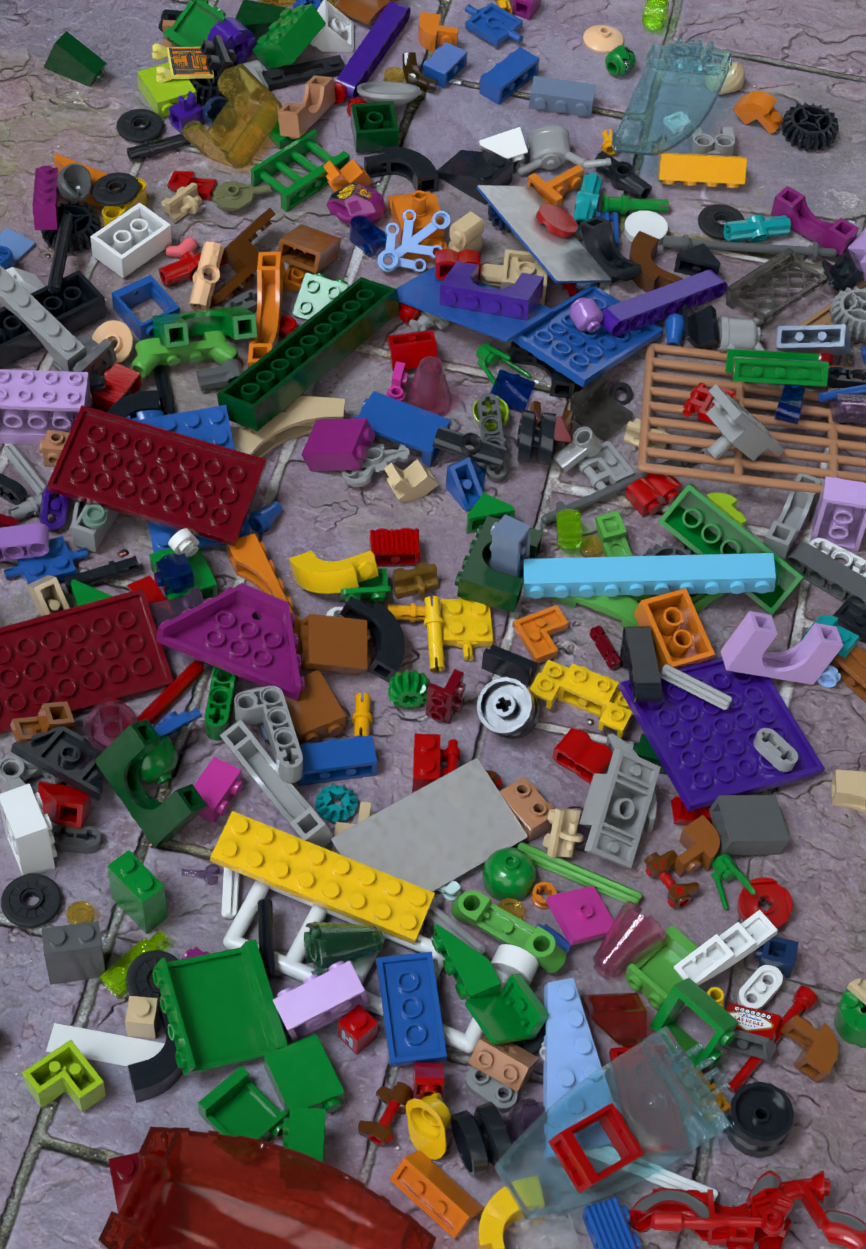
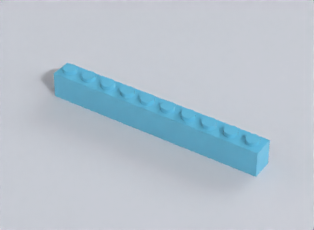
(649, 575)

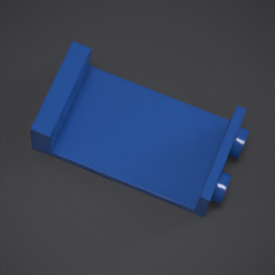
(404, 424)

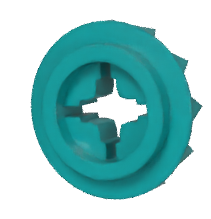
(336, 812)

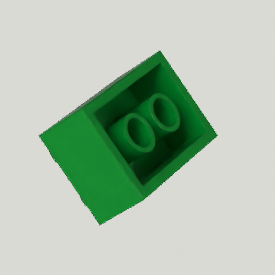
(289, 36)

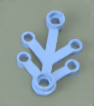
(410, 243)

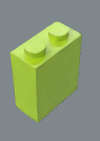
(162, 95)

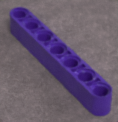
(374, 47)
(662, 302)

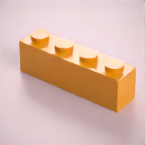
(702, 168)

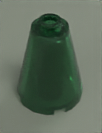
(338, 942)

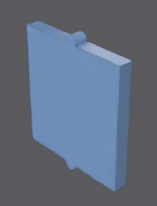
(16, 243)

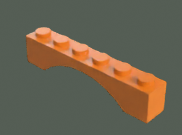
(269, 304)
(250, 563)

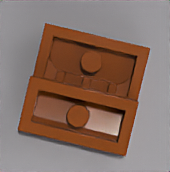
(362, 10)

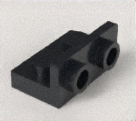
(844, 272)

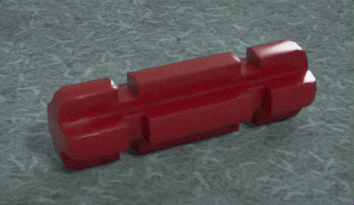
(605, 647)

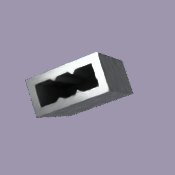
(749, 824)
(73, 952)

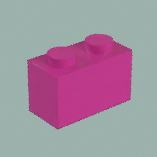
(217, 787)

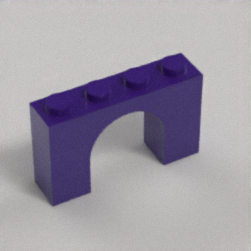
(462, 291)

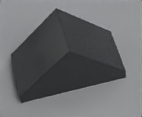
(696, 261)

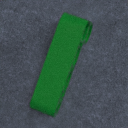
(220, 692)

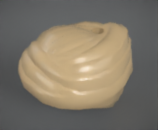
(734, 79)

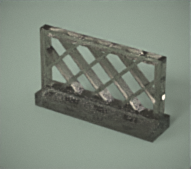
(764, 277)

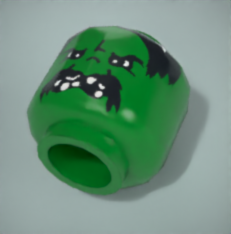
(620, 60)

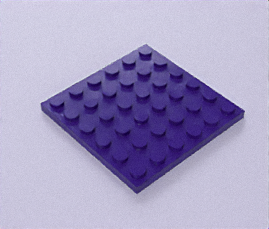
(713, 748)

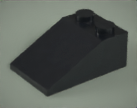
(476, 168)

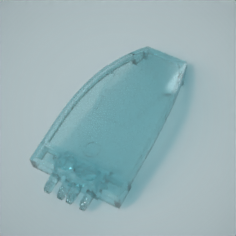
(671, 97)
(661, 1104)

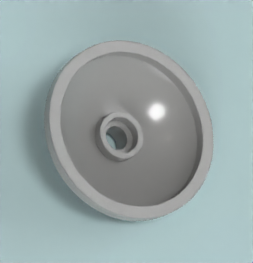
(388, 91)

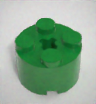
(851, 1019)

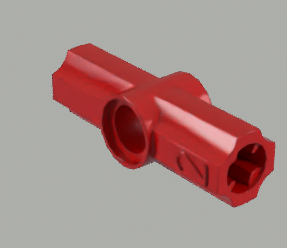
(182, 269)

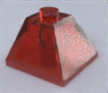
(619, 1016)

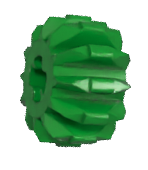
(408, 689)

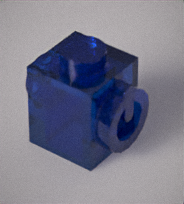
(173, 572)

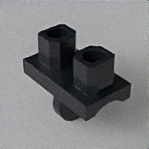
(218, 55)

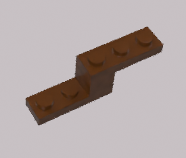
(242, 257)

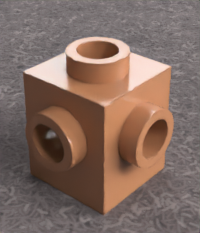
(52, 446)

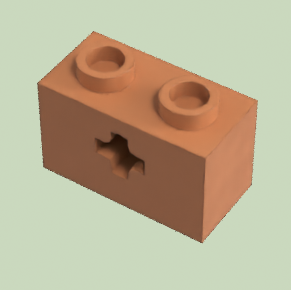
(504, 1062)

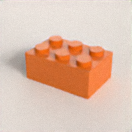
(675, 629)

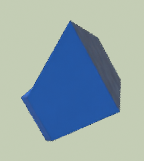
(465, 482)

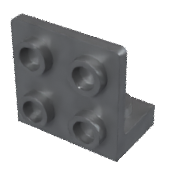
(98, 357)

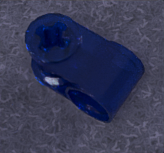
(366, 235)
(790, 404)

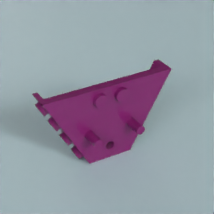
(230, 639)

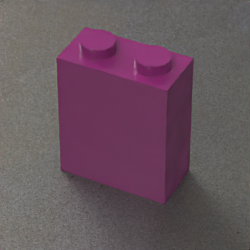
(338, 444)

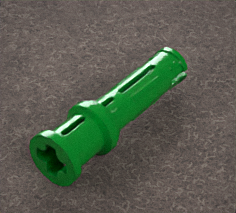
(624, 204)

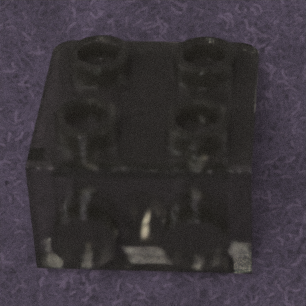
(598, 410)

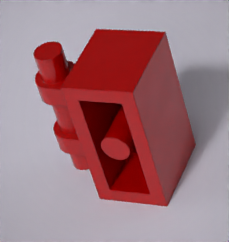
(411, 348)
(428, 757)

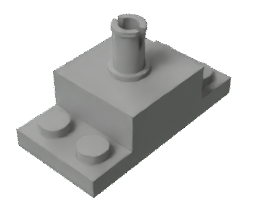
(739, 428)
(619, 807)

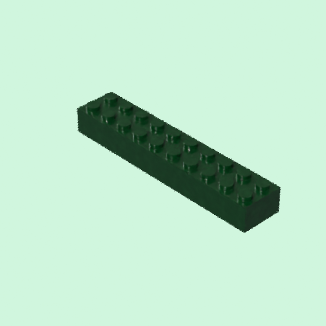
(308, 353)

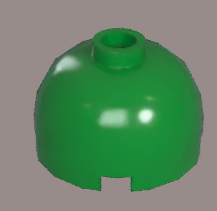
(159, 763)
(509, 874)

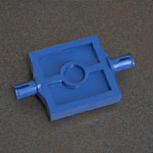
(493, 24)
(56, 563)
(174, 722)

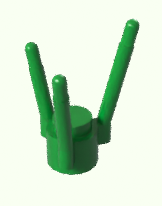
(490, 356)
(728, 870)

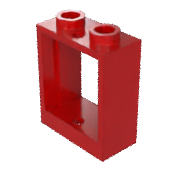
(575, 1160)

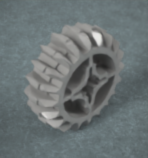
(855, 316)

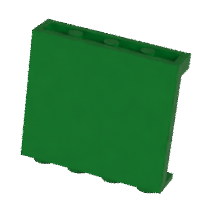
(219, 1008)

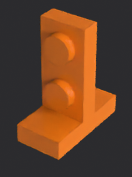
(554, 190)

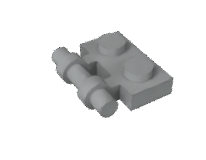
(611, 464)

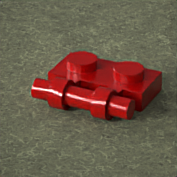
(695, 404)

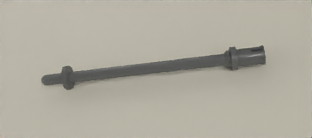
(685, 242)
(610, 490)

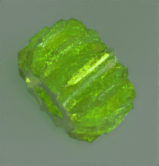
(655, 14)
(569, 529)

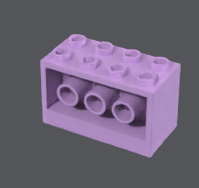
(40, 402)

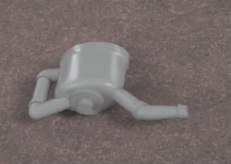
(550, 149)
(740, 332)

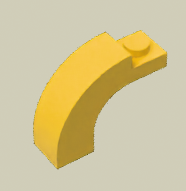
(332, 576)
(495, 1219)

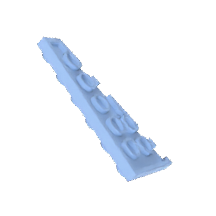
(567, 1041)

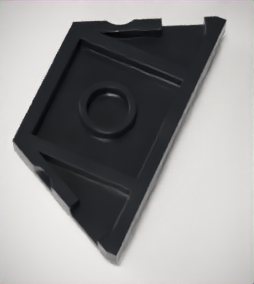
(65, 757)

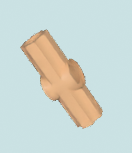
(208, 264)

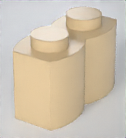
(466, 233)

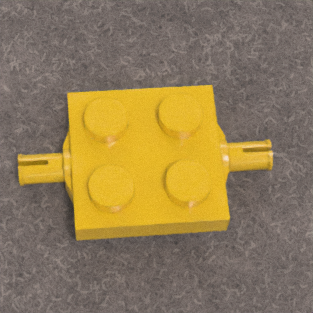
(466, 625)

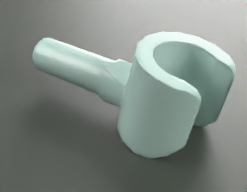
(450, 891)

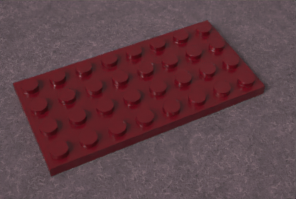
(157, 475)
(80, 657)

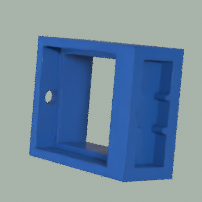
(145, 289)

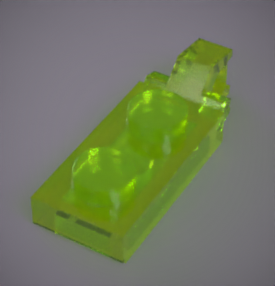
(115, 977)

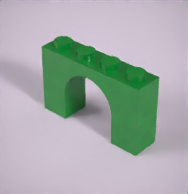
(177, 327)

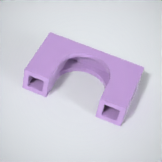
(803, 663)

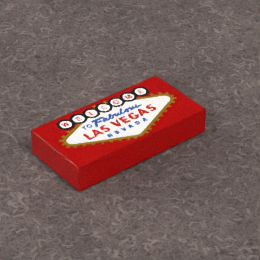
(755, 1020)

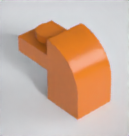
(433, 34)
(759, 106)
(349, 173)

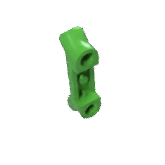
(152, 354)
(508, 929)

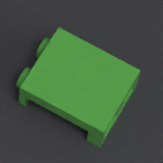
(655, 973)

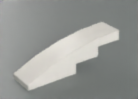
(727, 949)

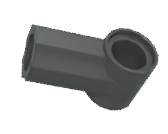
(219, 376)

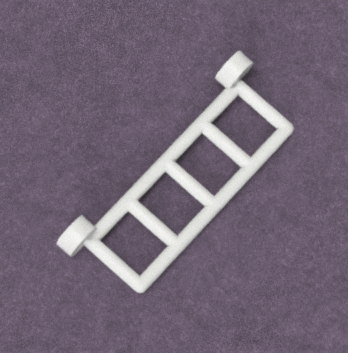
(506, 961)

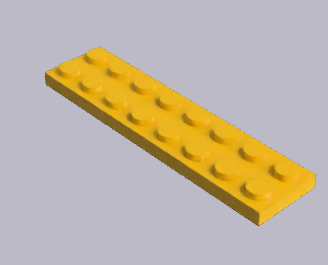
(322, 877)

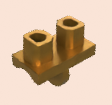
(415, 580)

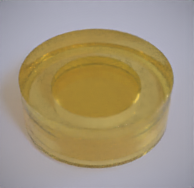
(394, 74)
(591, 547)
(512, 906)
(80, 913)

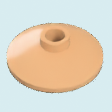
(602, 38)
(115, 332)

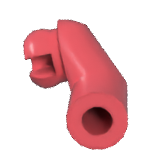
(188, 244)

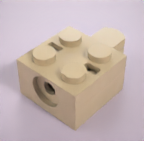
(514, 264)

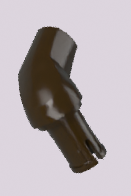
(413, 75)

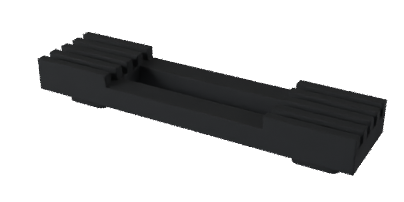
(276, 77)

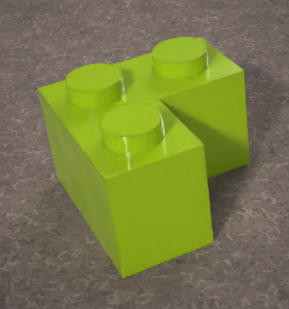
(64, 1072)

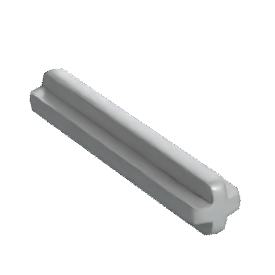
(25, 468)
(695, 687)
(438, 917)

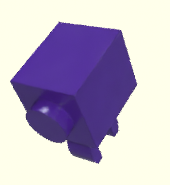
(185, 111)

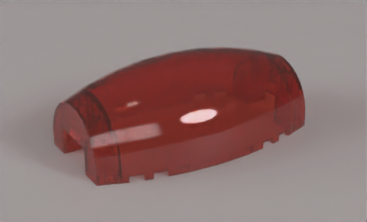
(250, 1195)

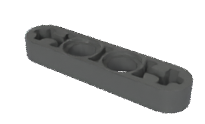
(493, 437)

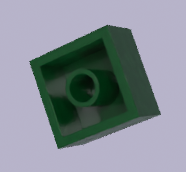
(374, 126)

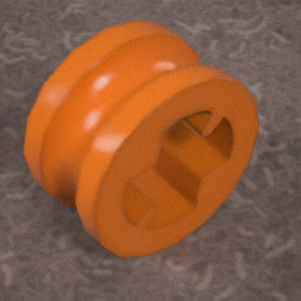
(537, 898)

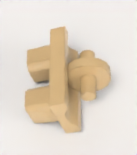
(184, 202)
(632, 434)
(563, 832)

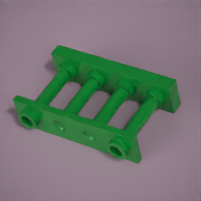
(304, 186)
(776, 367)

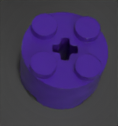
(235, 37)

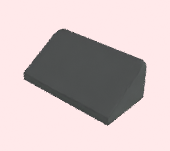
(752, 1045)

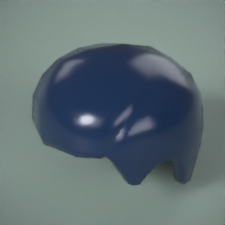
(212, 109)

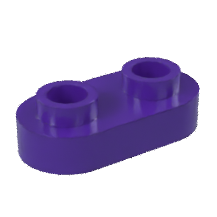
(55, 507)

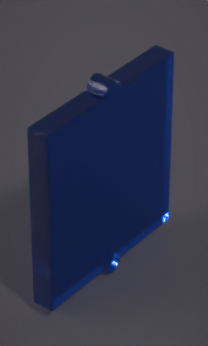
(513, 390)

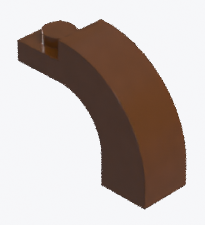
(643, 252)

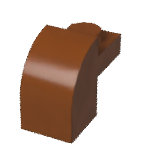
(50, 716)
(702, 847)
(818, 1046)

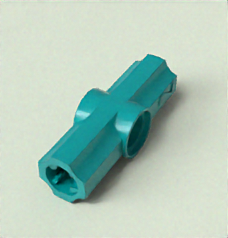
(587, 198)
(757, 228)

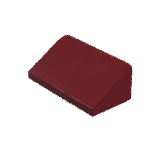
(561, 432)

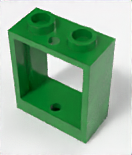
(707, 1008)

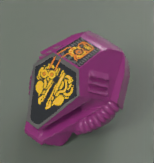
(356, 200)

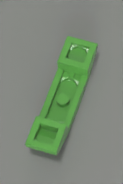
(613, 540)
(619, 607)

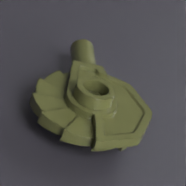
(237, 195)

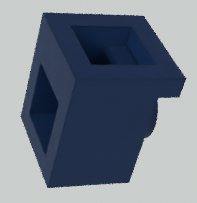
(778, 953)

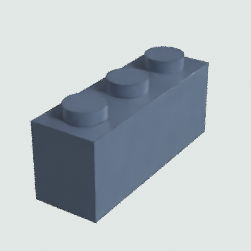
(562, 96)
(814, 338)
(510, 546)

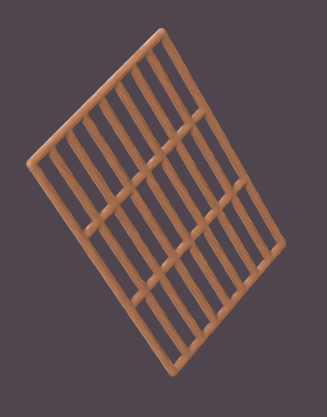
(737, 462)

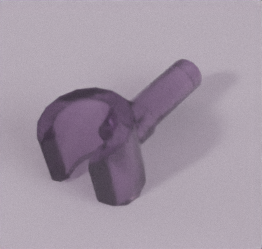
(212, 868)

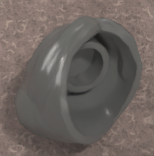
(74, 183)

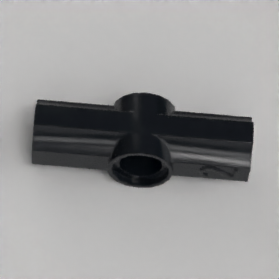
(623, 177)
(455, 443)

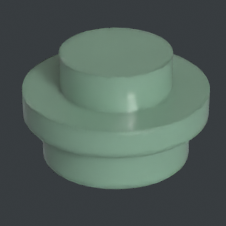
(94, 516)

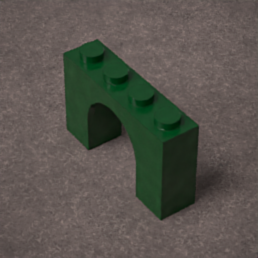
(485, 584)
(122, 769)

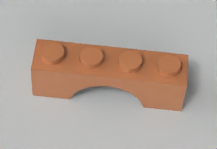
(298, 118)

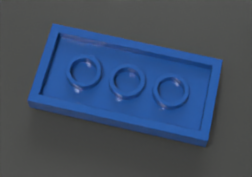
(411, 1009)

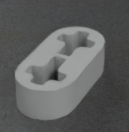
(775, 749)

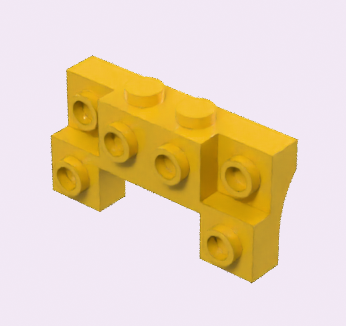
(585, 691)

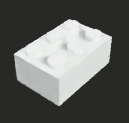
(131, 240)
(28, 830)

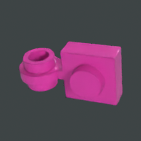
(399, 379)

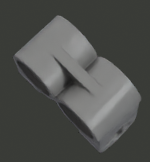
(705, 144)
(23, 771)

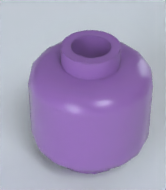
(586, 314)

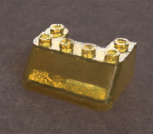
(240, 124)

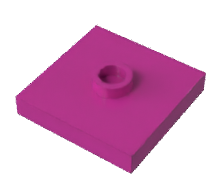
(580, 914)

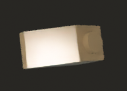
(47, 595)

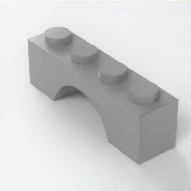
(793, 516)

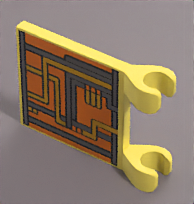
(183, 63)

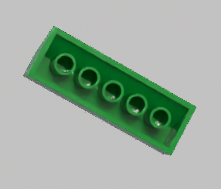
(712, 530)

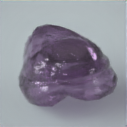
(522, 1117)

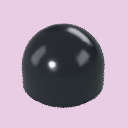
(624, 387)

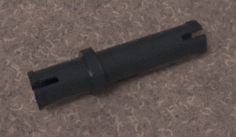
(149, 148)
(103, 573)

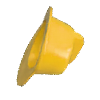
(427, 1124)

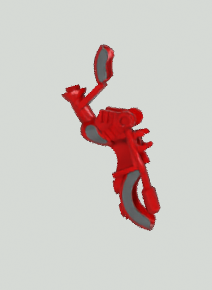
(758, 1220)

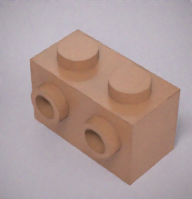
(528, 807)

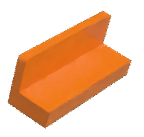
(435, 1193)

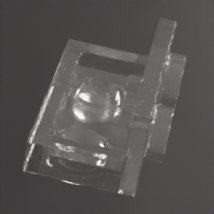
(545, 1232)

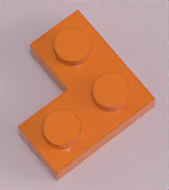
(536, 630)

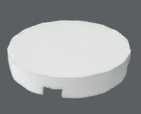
(647, 222)

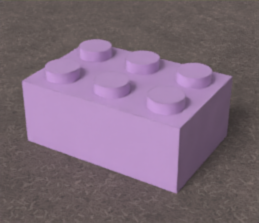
(841, 513)
(320, 1000)

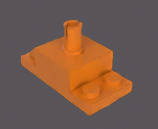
(425, 207)

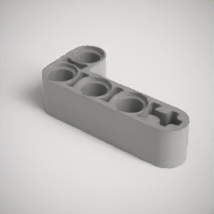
(269, 706)

